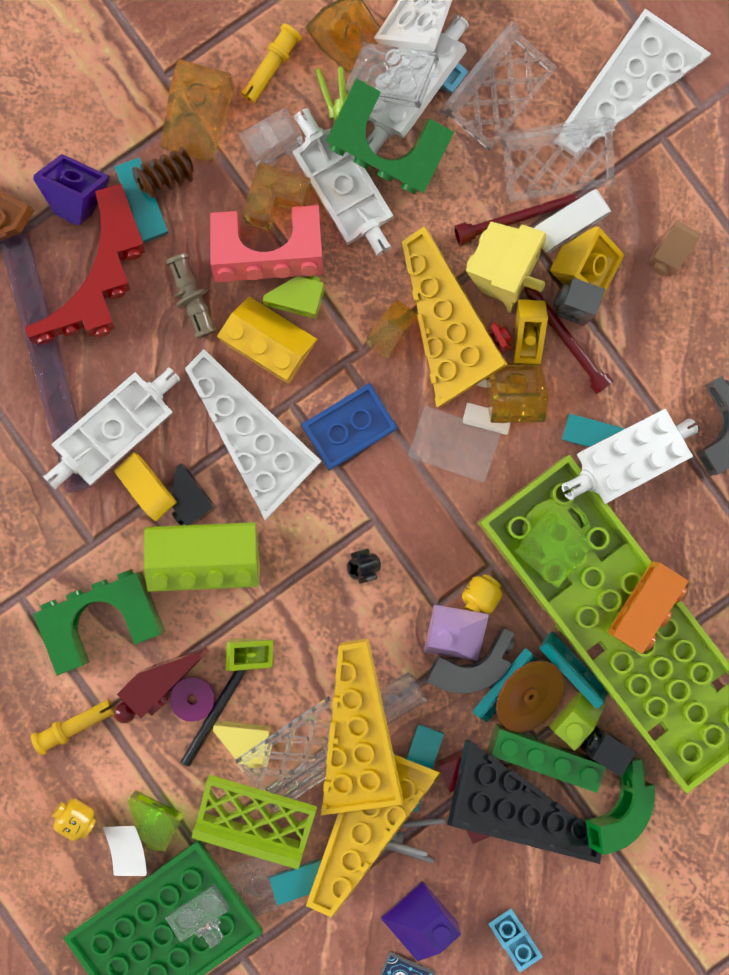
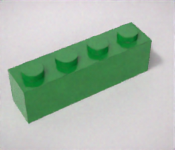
(546, 758)

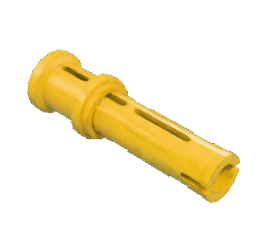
(277, 53)
(62, 731)

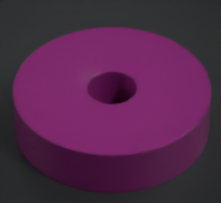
(183, 707)

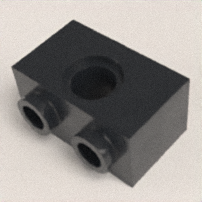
(608, 750)

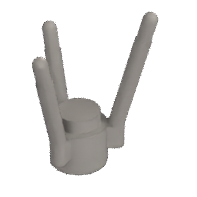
(397, 845)

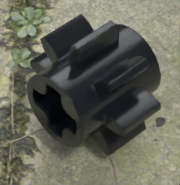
(363, 566)

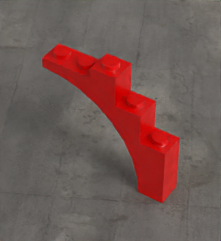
(106, 279)

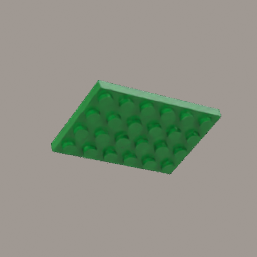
(135, 937)

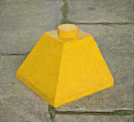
(588, 258)

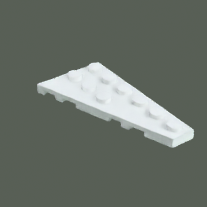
(638, 71)
(259, 444)

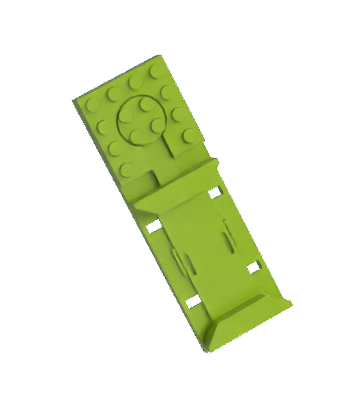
(663, 684)

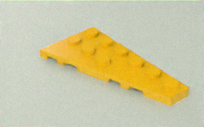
(450, 328)
(359, 752)
(362, 837)

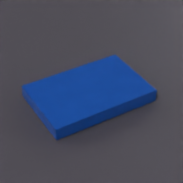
(349, 426)

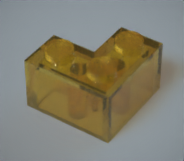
(271, 189)

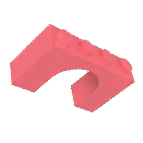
(236, 262)

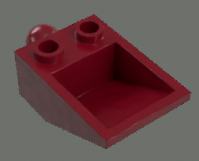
(149, 688)

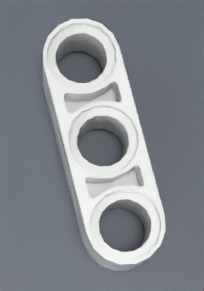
(573, 220)

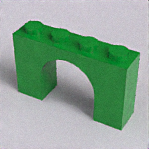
(349, 136)
(60, 621)

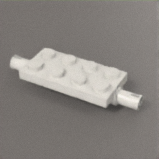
(399, 119)
(342, 187)
(112, 428)
(632, 457)

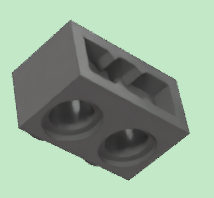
(578, 301)

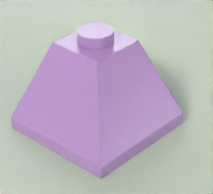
(456, 632)

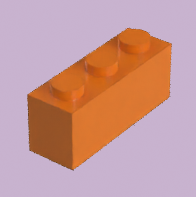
(648, 607)

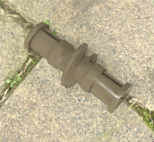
(191, 295)

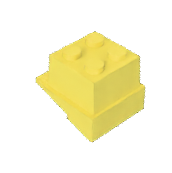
(506, 261)

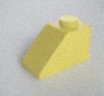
(241, 738)

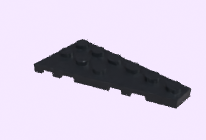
(508, 807)

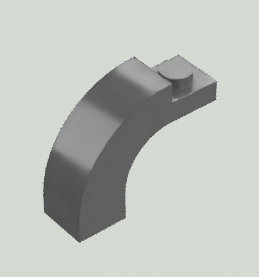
(716, 455)
(474, 676)

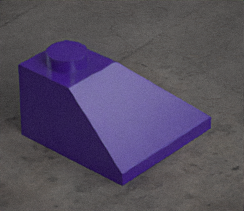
(70, 188)
(422, 923)

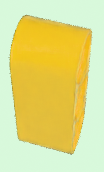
(145, 486)

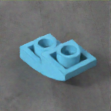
(515, 940)

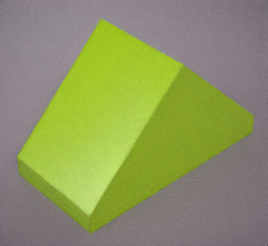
(248, 654)

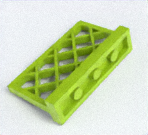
(250, 838)

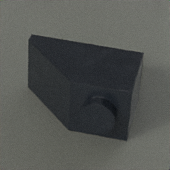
(191, 499)

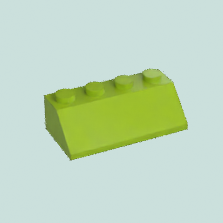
(201, 556)

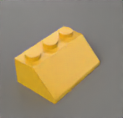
(267, 339)

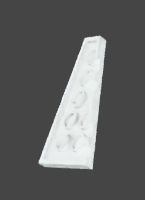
(414, 24)

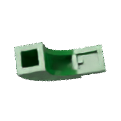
(628, 817)

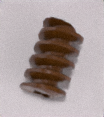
(164, 172)

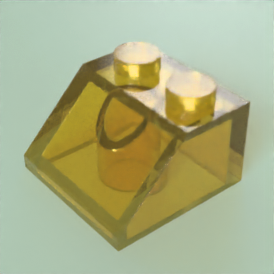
(517, 394)

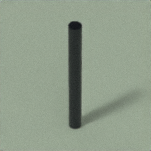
(212, 717)

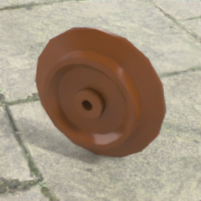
(530, 696)

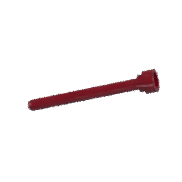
(466, 232)
(598, 379)

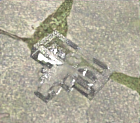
(200, 917)

